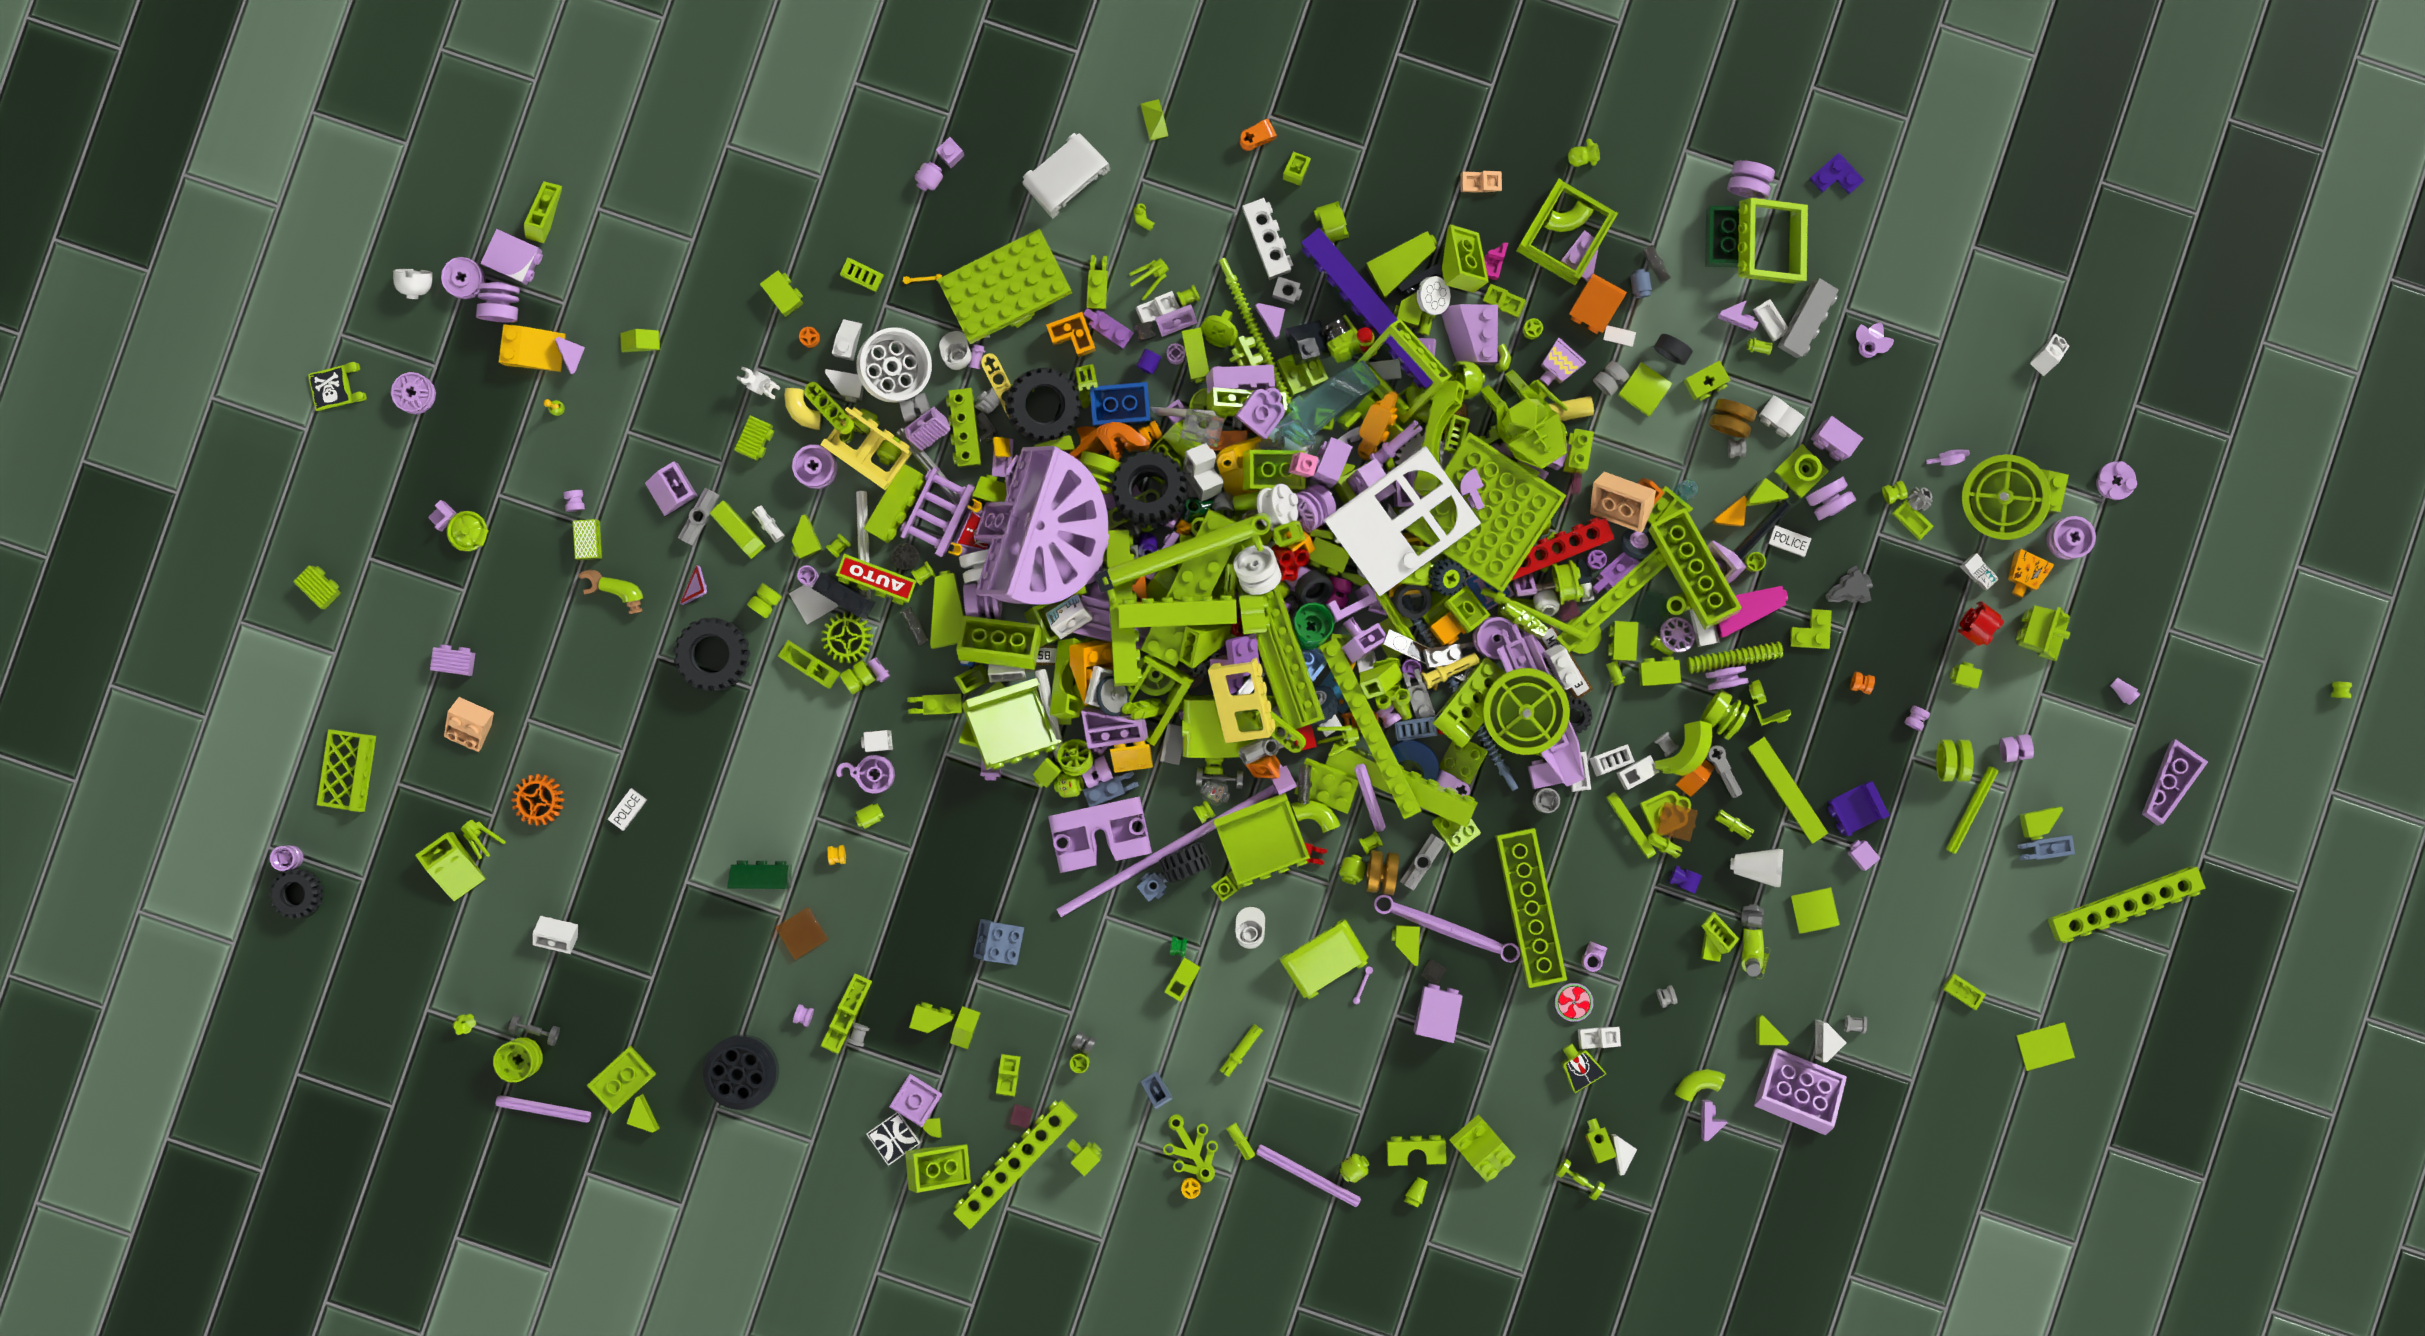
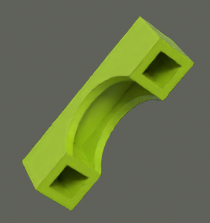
(1064, 701)

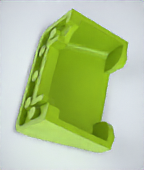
(1324, 959)

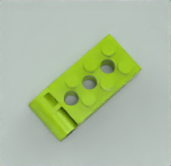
(1450, 717)

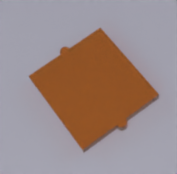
(1677, 821)

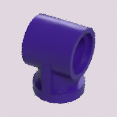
(1148, 361)
(1685, 879)

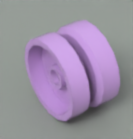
(1751, 179)
(803, 466)
(1831, 499)
(2073, 547)
(1484, 634)

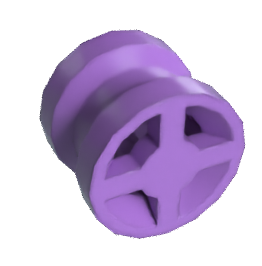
(1599, 557)

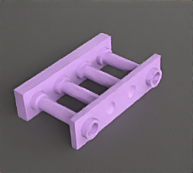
(948, 527)

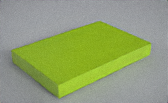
(621, 1079)

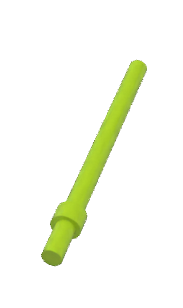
(1500, 598)

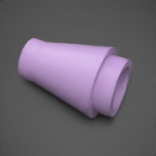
(2125, 691)

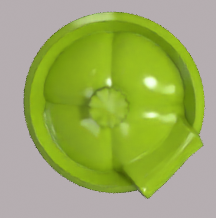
(467, 531)

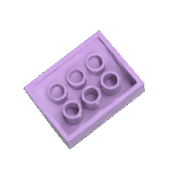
(1801, 1091)

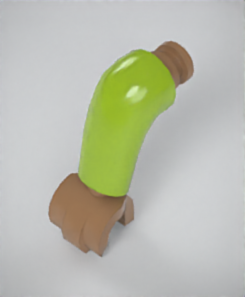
(625, 590)

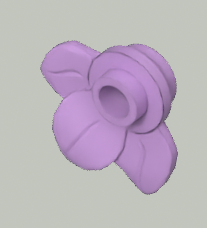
(1874, 338)

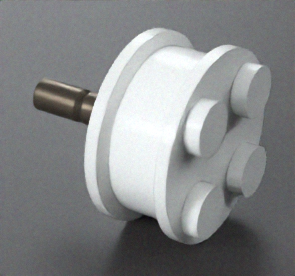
(1278, 503)

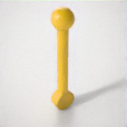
(907, 280)

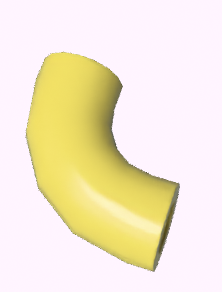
(799, 411)

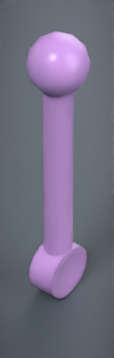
(1356, 1000)

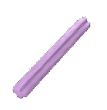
(542, 1108)

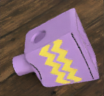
(1560, 363)

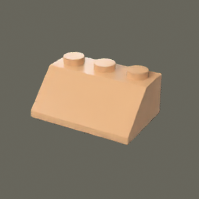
(1622, 501)

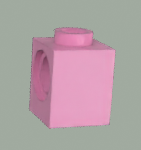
(1303, 464)

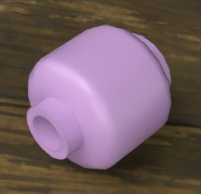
(928, 176)

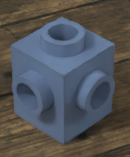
(1149, 892)

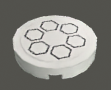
(1433, 295)

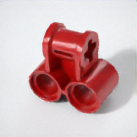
(1290, 561)

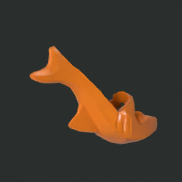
(1111, 438)

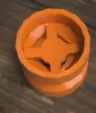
(1862, 682)

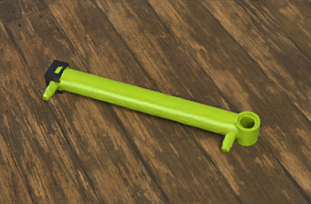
(1181, 552)

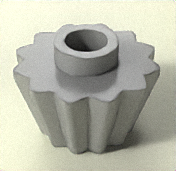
(987, 401)

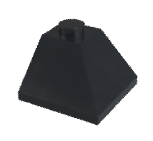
(1307, 342)

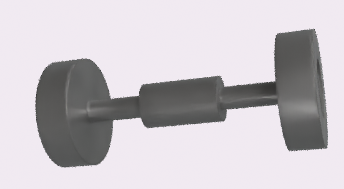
(1221, 777)
(552, 1036)

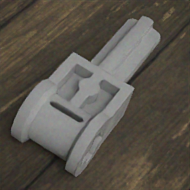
(1723, 768)

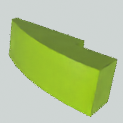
(809, 664)

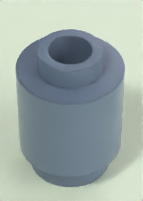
(1641, 283)

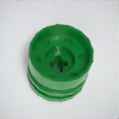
(1316, 617)

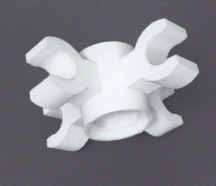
(758, 382)

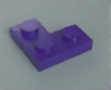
(1837, 170)

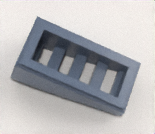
(1403, 729)

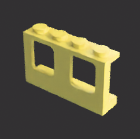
(861, 458)
(1229, 704)

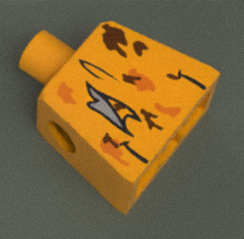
(2027, 572)

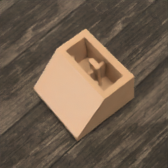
(468, 724)

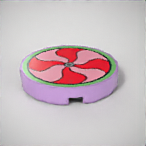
(1573, 1002)

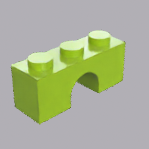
(1399, 1149)

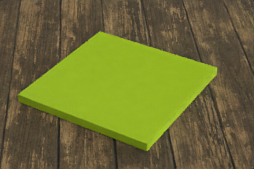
(1511, 522)

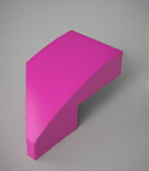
(1494, 261)

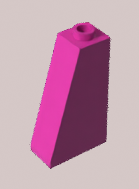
(1754, 606)

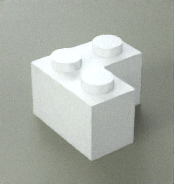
(1200, 472)

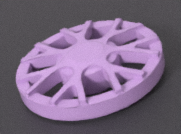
(1677, 634)

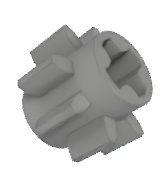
(1920, 498)

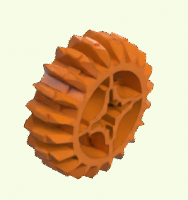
(521, 795)

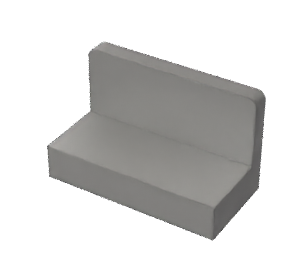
(1172, 745)

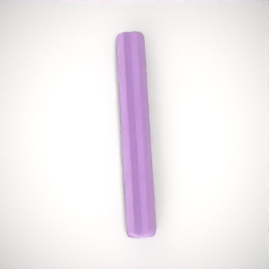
(1369, 797)

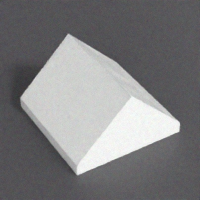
(1826, 1041)

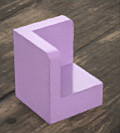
(442, 515)

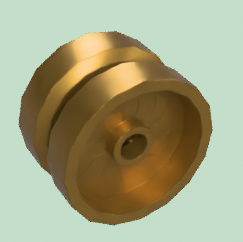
(1732, 418)
(1382, 872)

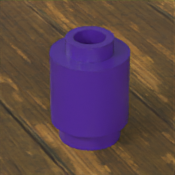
(1147, 544)

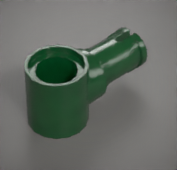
(1194, 508)

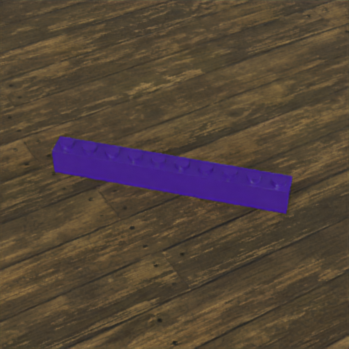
(1361, 296)

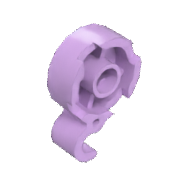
(863, 770)

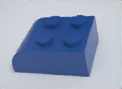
(1120, 404)

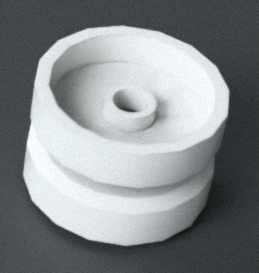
(973, 560)
(1257, 570)

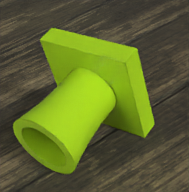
(1791, 471)

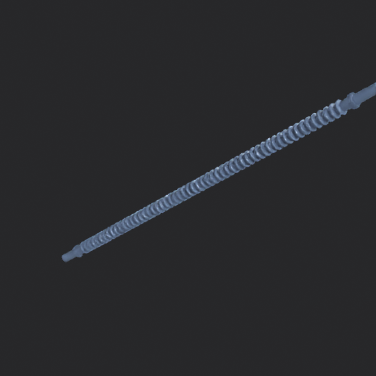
(1503, 769)

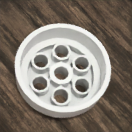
(909, 347)

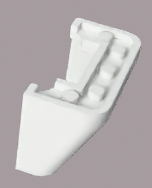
(1065, 174)

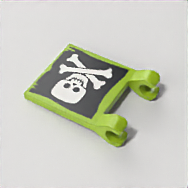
(332, 387)

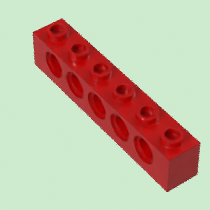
(1601, 534)

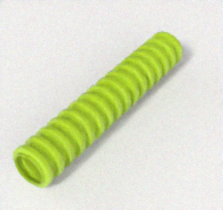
(1734, 657)

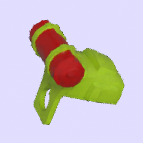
(1351, 343)

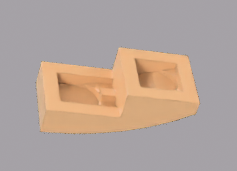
(1481, 181)

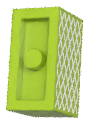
(587, 539)

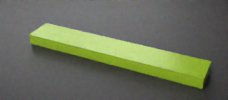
(1787, 790)

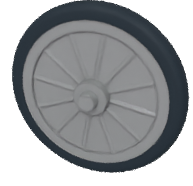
(1111, 698)

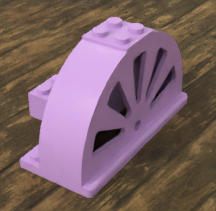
(1045, 533)

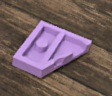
(1577, 252)

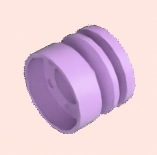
(498, 300)
(1314, 506)
(977, 605)

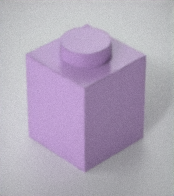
(950, 152)
(1863, 854)

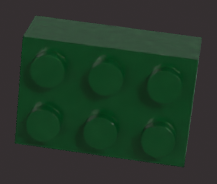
(1722, 236)

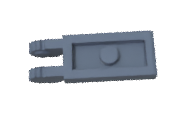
(1107, 790)
(2049, 848)

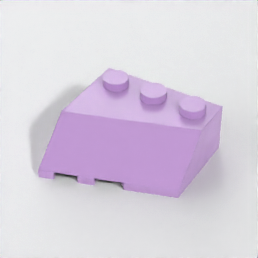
(1473, 332)

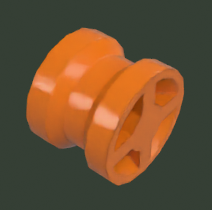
(809, 333)

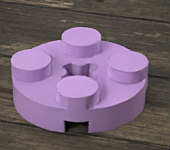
(2105, 478)

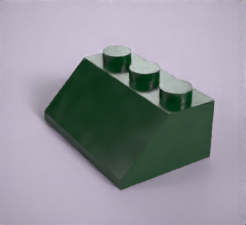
(760, 875)

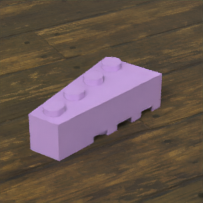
(2174, 778)

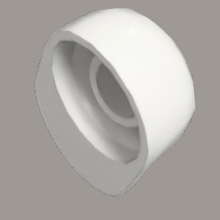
(955, 350)
(1250, 927)

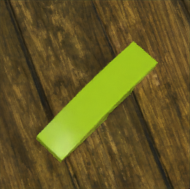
(846, 1013)

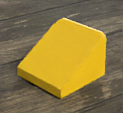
(1001, 447)

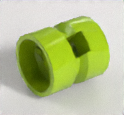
(764, 600)
(857, 677)

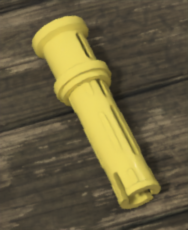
(1442, 673)

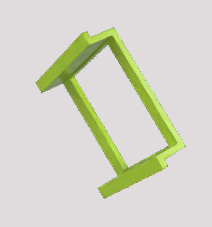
(1548, 262)

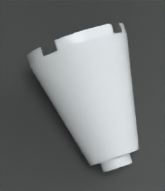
(1760, 866)

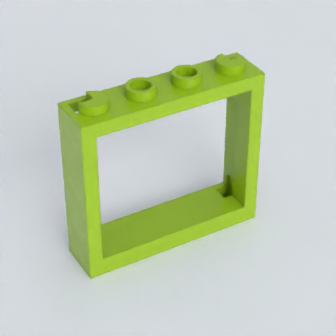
(1797, 241)
(1423, 359)

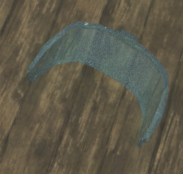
(1325, 403)

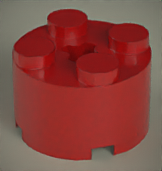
(1980, 624)

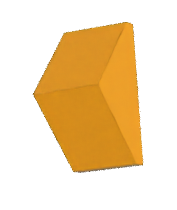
(1733, 515)

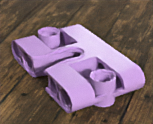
(1080, 829)

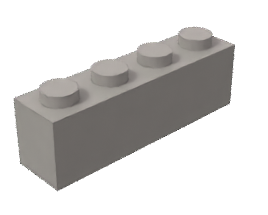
(1808, 318)

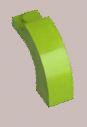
(1693, 753)

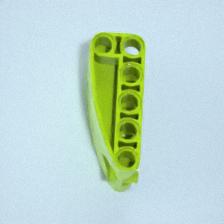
(1203, 729)

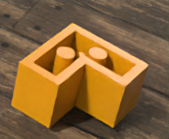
(1073, 329)
(1446, 629)

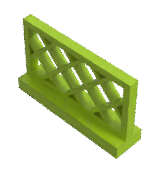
(361, 770)

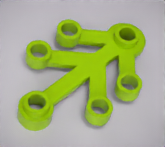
(1192, 1151)

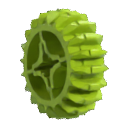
(846, 628)

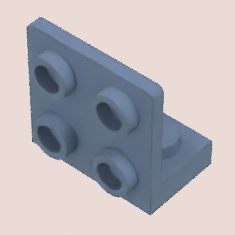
(998, 942)

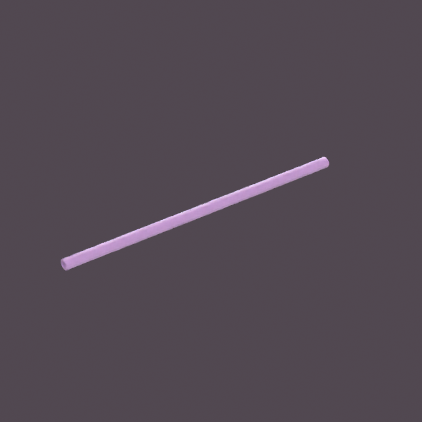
(1155, 857)

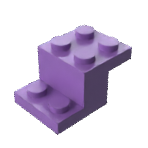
(1239, 650)

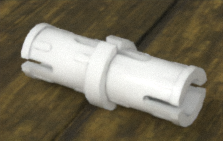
(768, 524)

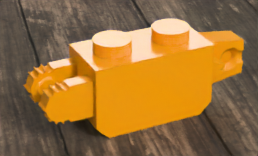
(1377, 422)

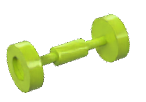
(1564, 1168)

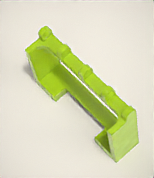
(1173, 673)

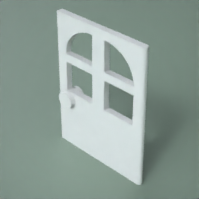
(1377, 541)

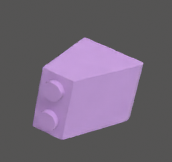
(1438, 1013)

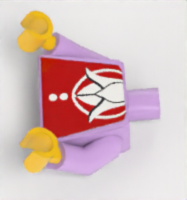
(964, 540)

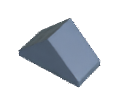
(1156, 1090)

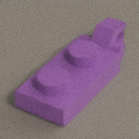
(1109, 327)
(1615, 572)

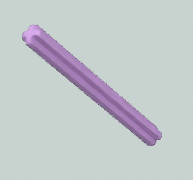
(1308, 1175)

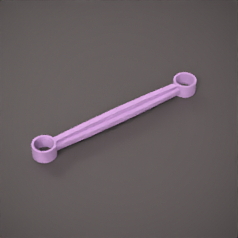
(1447, 928)

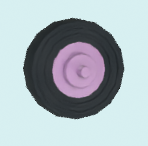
(1637, 544)

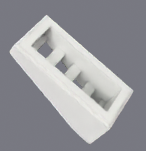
(1596, 764)

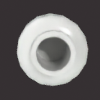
(1546, 602)

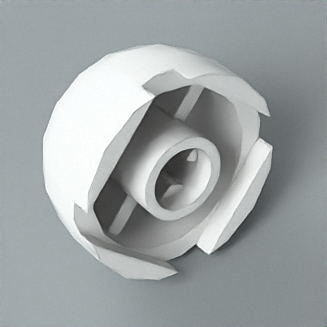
(412, 282)

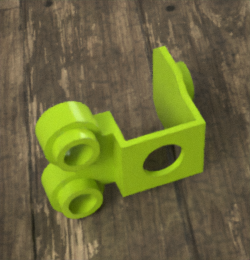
(1757, 692)
(1394, 693)

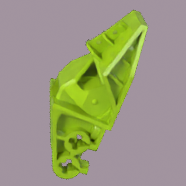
(1530, 427)

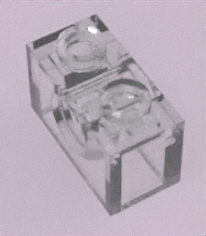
(1208, 435)

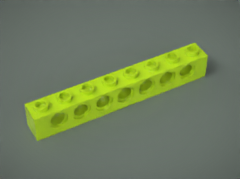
(2192, 885)
(970, 1216)

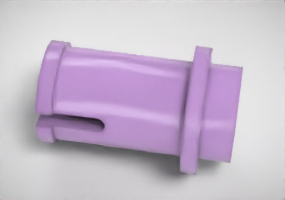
(976, 356)
(878, 670)

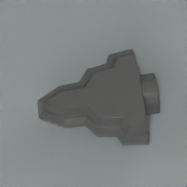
(1851, 587)

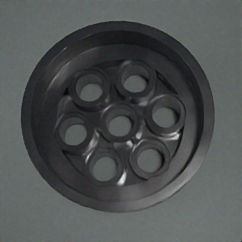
(765, 1065)

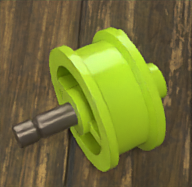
(1564, 582)

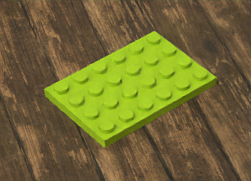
(1004, 286)

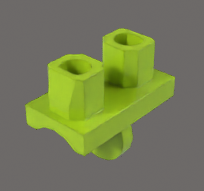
(1242, 352)

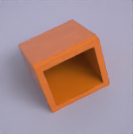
(1597, 303)

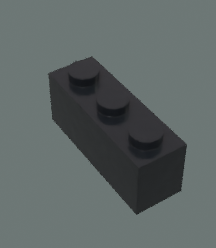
(843, 595)

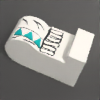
(1979, 572)

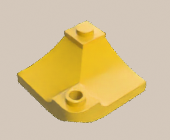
(1233, 471)

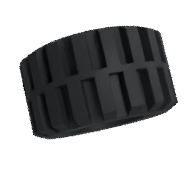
(1185, 862)
(281, 898)

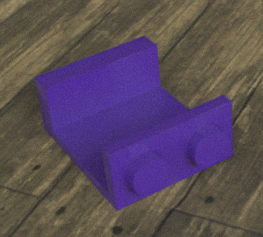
(1857, 808)

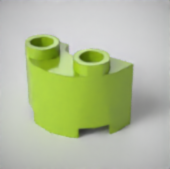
(1332, 221)

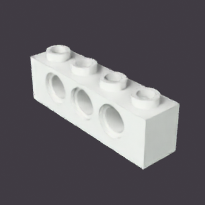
(1262, 209)

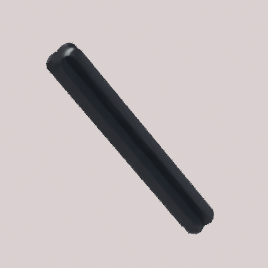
(1762, 529)

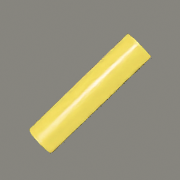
(1576, 408)

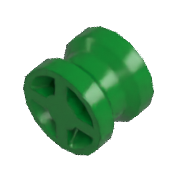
(1178, 946)

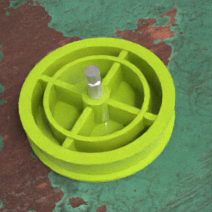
(2006, 497)
(1526, 711)

